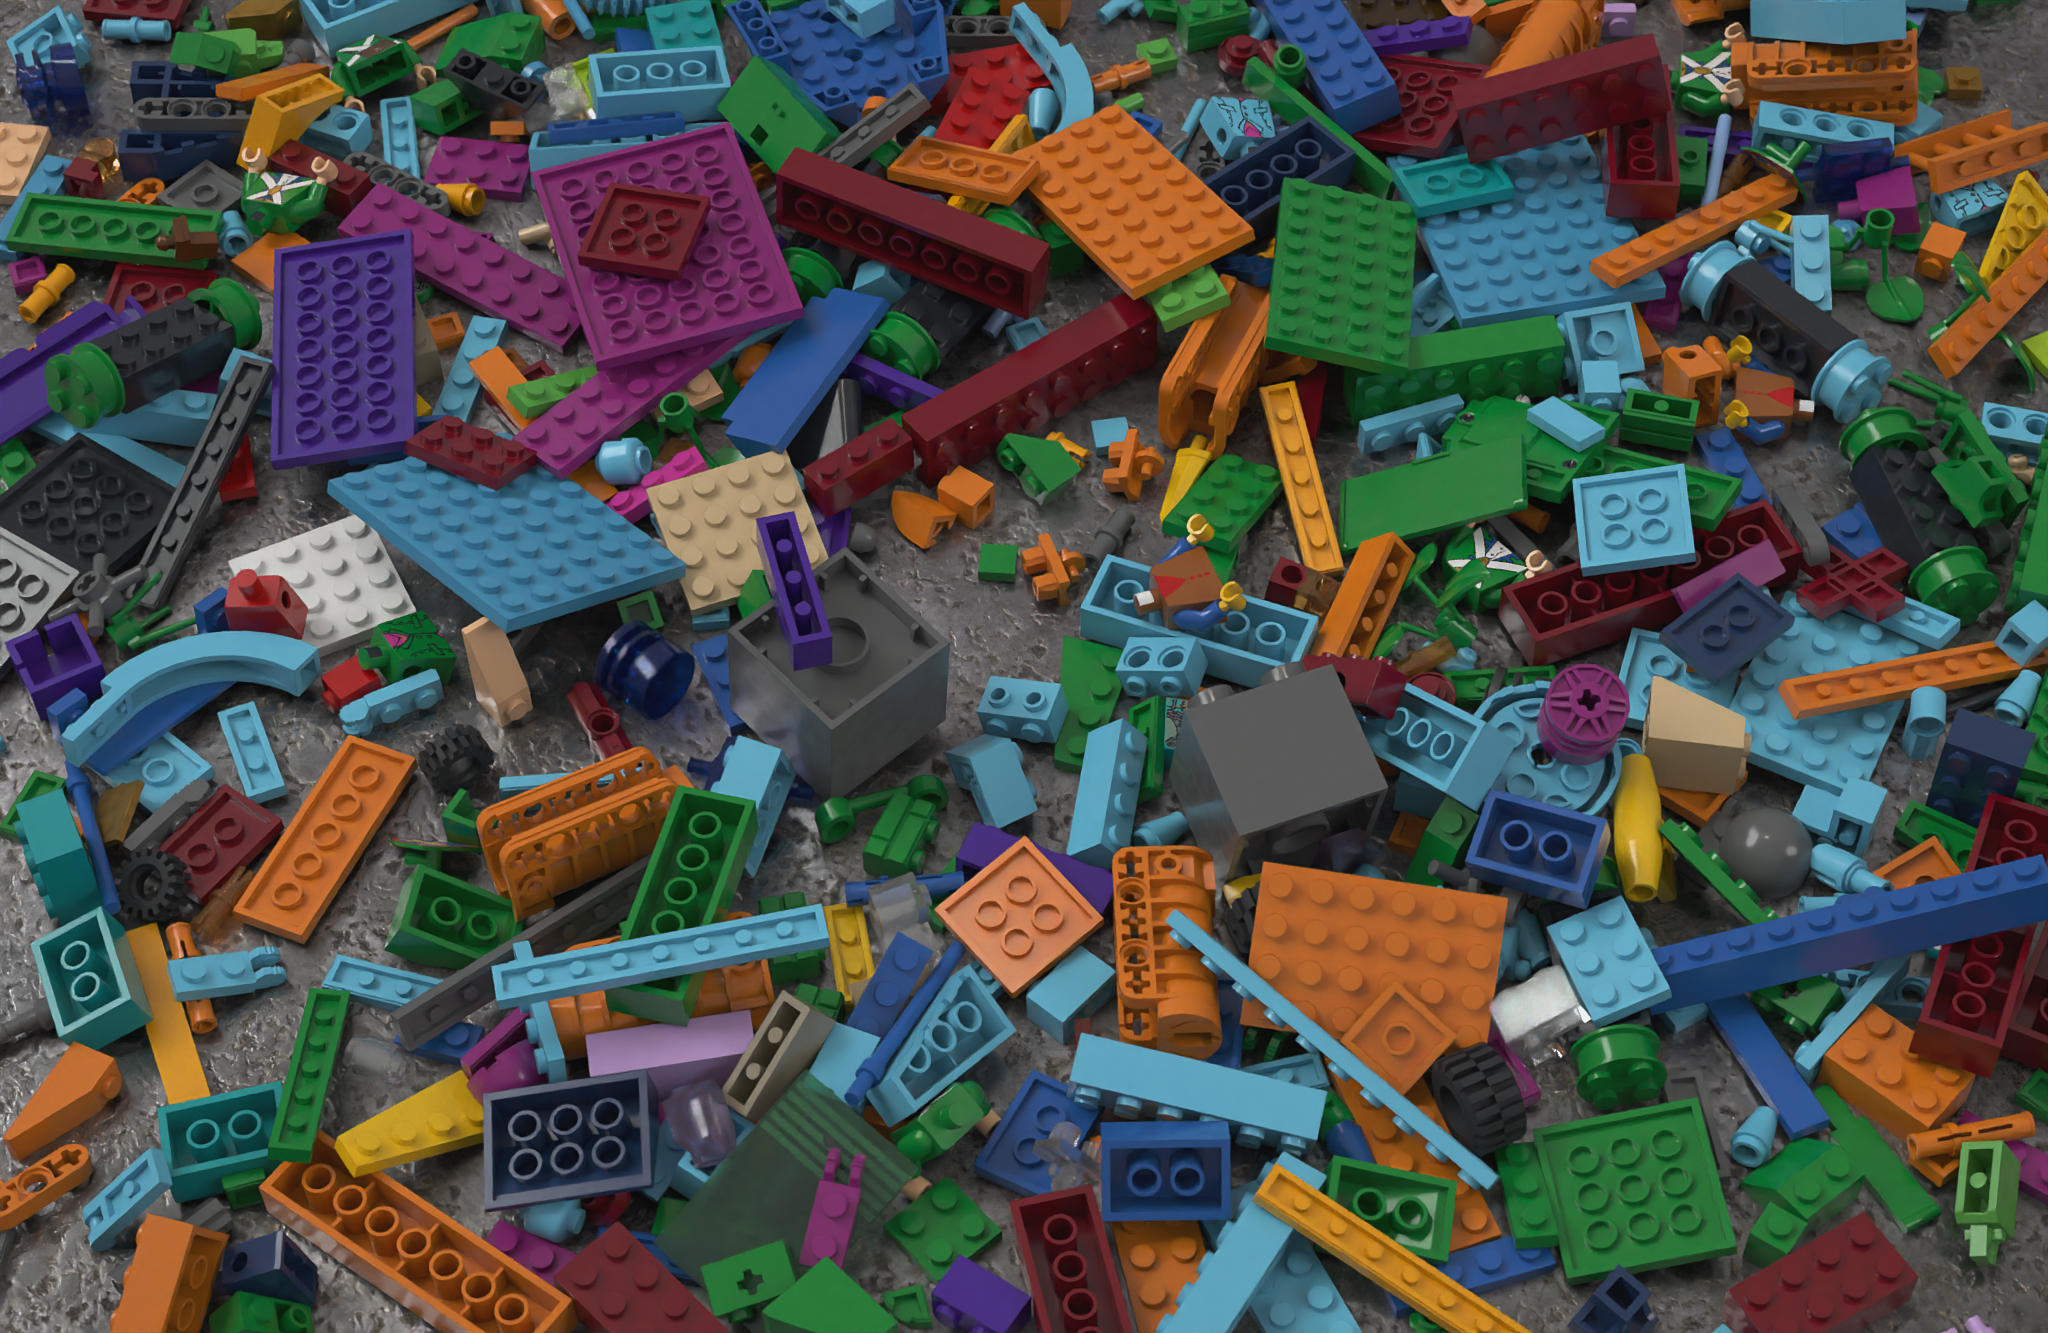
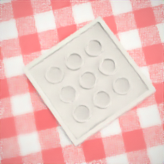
(341, 579)

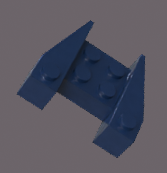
(173, 153)

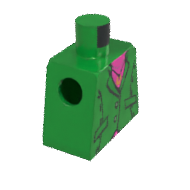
(408, 648)

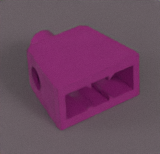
(1889, 191)

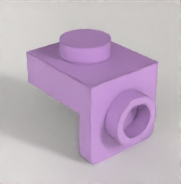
(1618, 20)

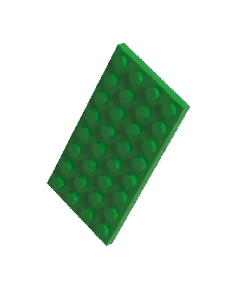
(1342, 278)

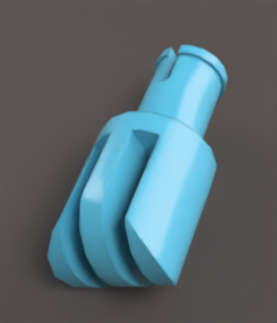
(1844, 871)

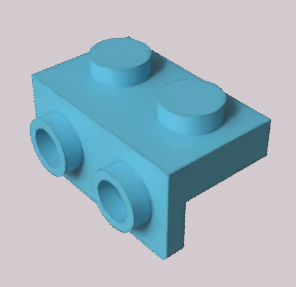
(1430, 308)

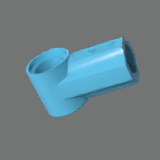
(1924, 722)

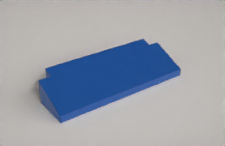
(801, 370)

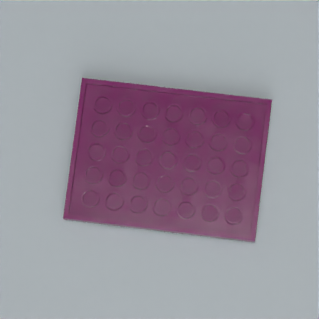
(731, 279)

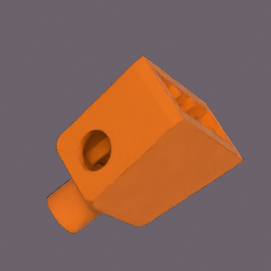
(1695, 376)

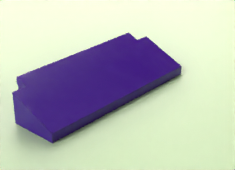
(23, 372)

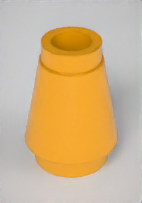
(464, 198)

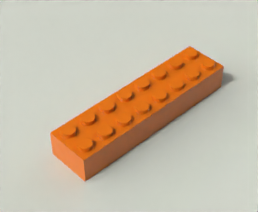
(412, 1249)

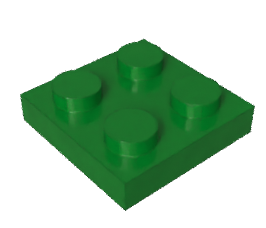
(941, 1228)

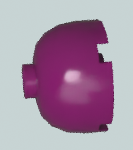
(513, 1070)

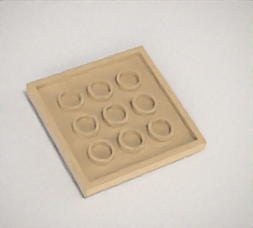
(712, 524)

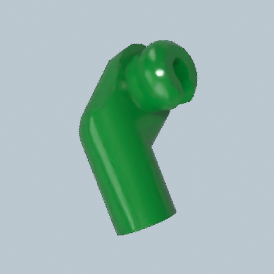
(2033, 793)

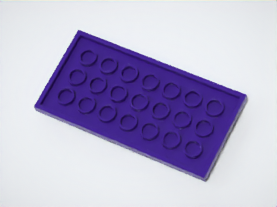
(343, 349)

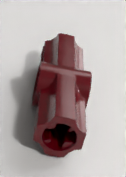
(598, 721)

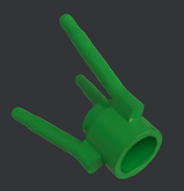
(1948, 404)
(128, 631)

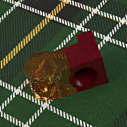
(91, 169)
(1301, 588)

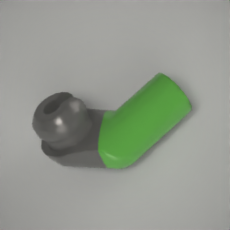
(1129, 104)

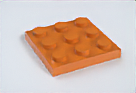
(1019, 917)

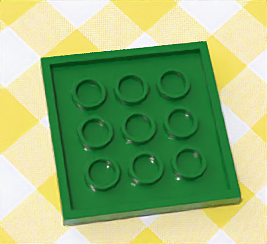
(1634, 1191)

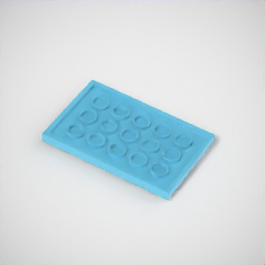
(1826, 746)

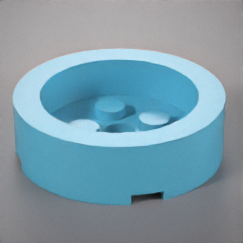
(1558, 783)

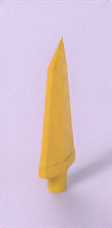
(1186, 471)

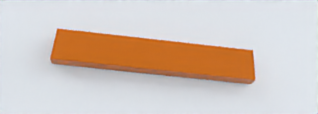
(498, 373)

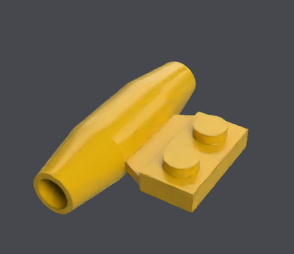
(1640, 849)

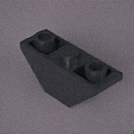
(492, 86)

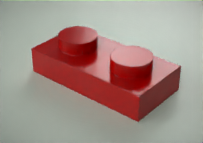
(240, 478)

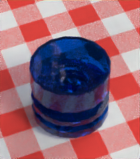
(51, 81)
(644, 670)

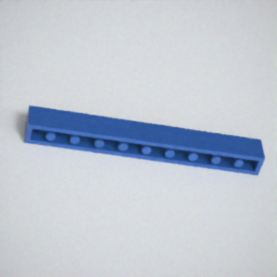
(1854, 933)

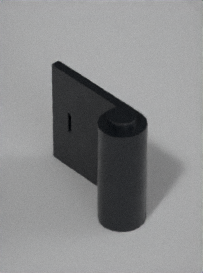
(830, 426)

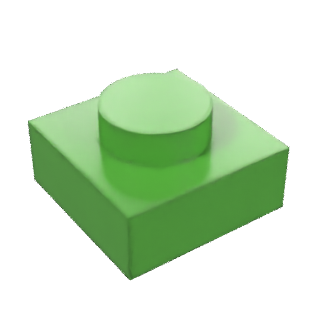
(1158, 54)

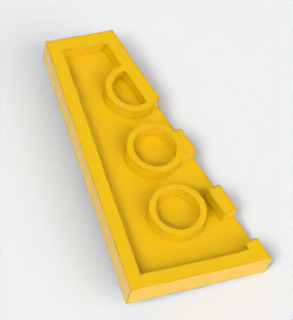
(2019, 225)

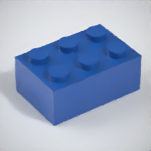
(1538, 848)
(1165, 1171)

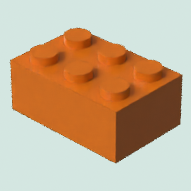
(1887, 1082)
(169, 1278)

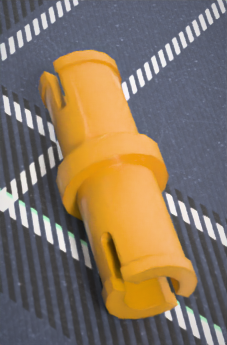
(46, 293)

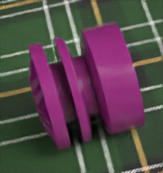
(1571, 730)

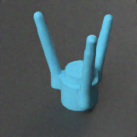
(1756, 238)

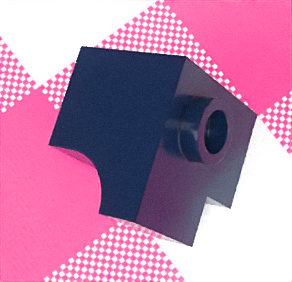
(1616, 1307)

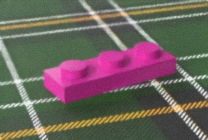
(634, 502)

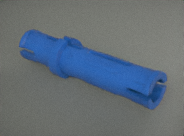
(937, 884)

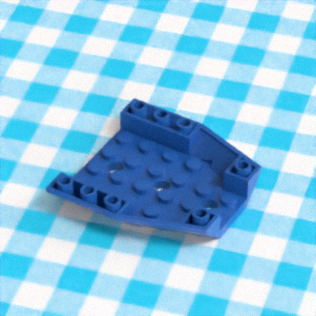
(822, 53)

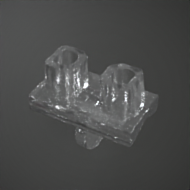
(1069, 1164)

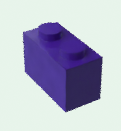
(979, 1301)

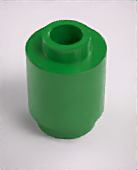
(1290, 65)

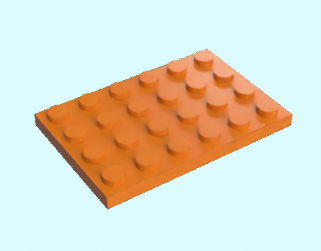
(1344, 938)

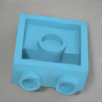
(50, 30)
(1600, 335)

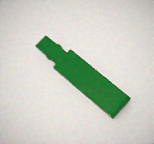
(1884, 1171)

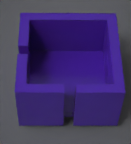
(52, 677)

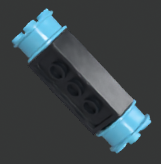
(1785, 331)

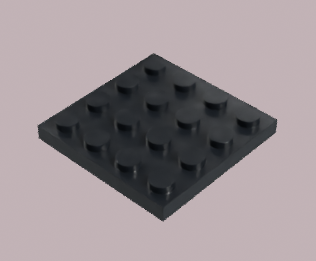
(86, 505)

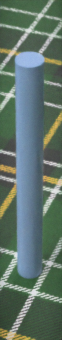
(1717, 159)

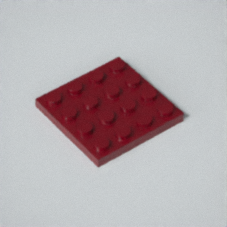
(1426, 103)

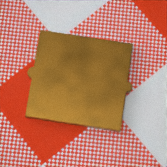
(116, 812)

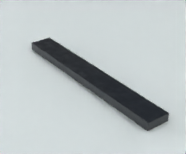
(202, 479)

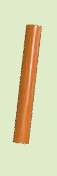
(443, 27)

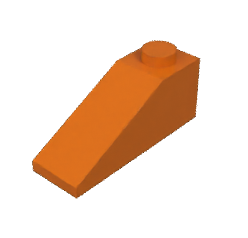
(68, 1096)

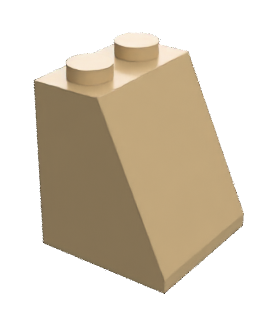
(1693, 740)

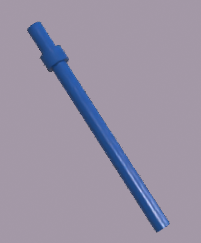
(79, 790)
(872, 1069)

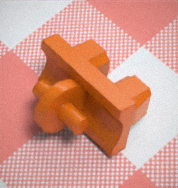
(1134, 463)
(1056, 569)

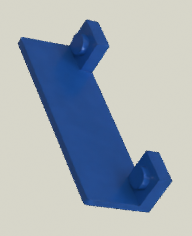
(156, 717)

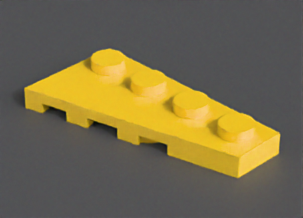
(420, 1127)

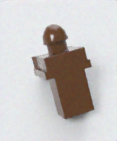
(188, 244)

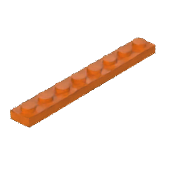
(1692, 230)
(1983, 319)
(1900, 677)

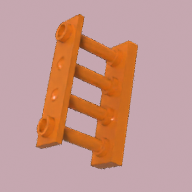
(1974, 151)

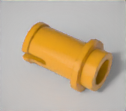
(1070, 447)

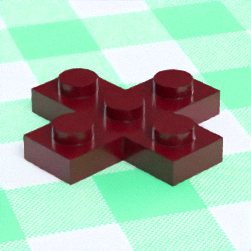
(1854, 583)

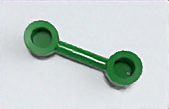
(836, 817)

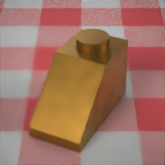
(266, 17)

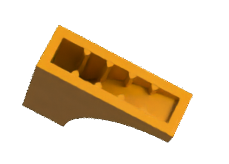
(287, 114)

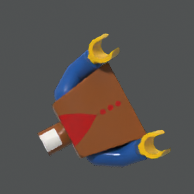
(1761, 399)
(1187, 586)

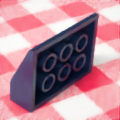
(570, 1140)

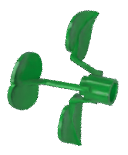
(1974, 284)
(1896, 298)
(679, 418)
(1450, 621)

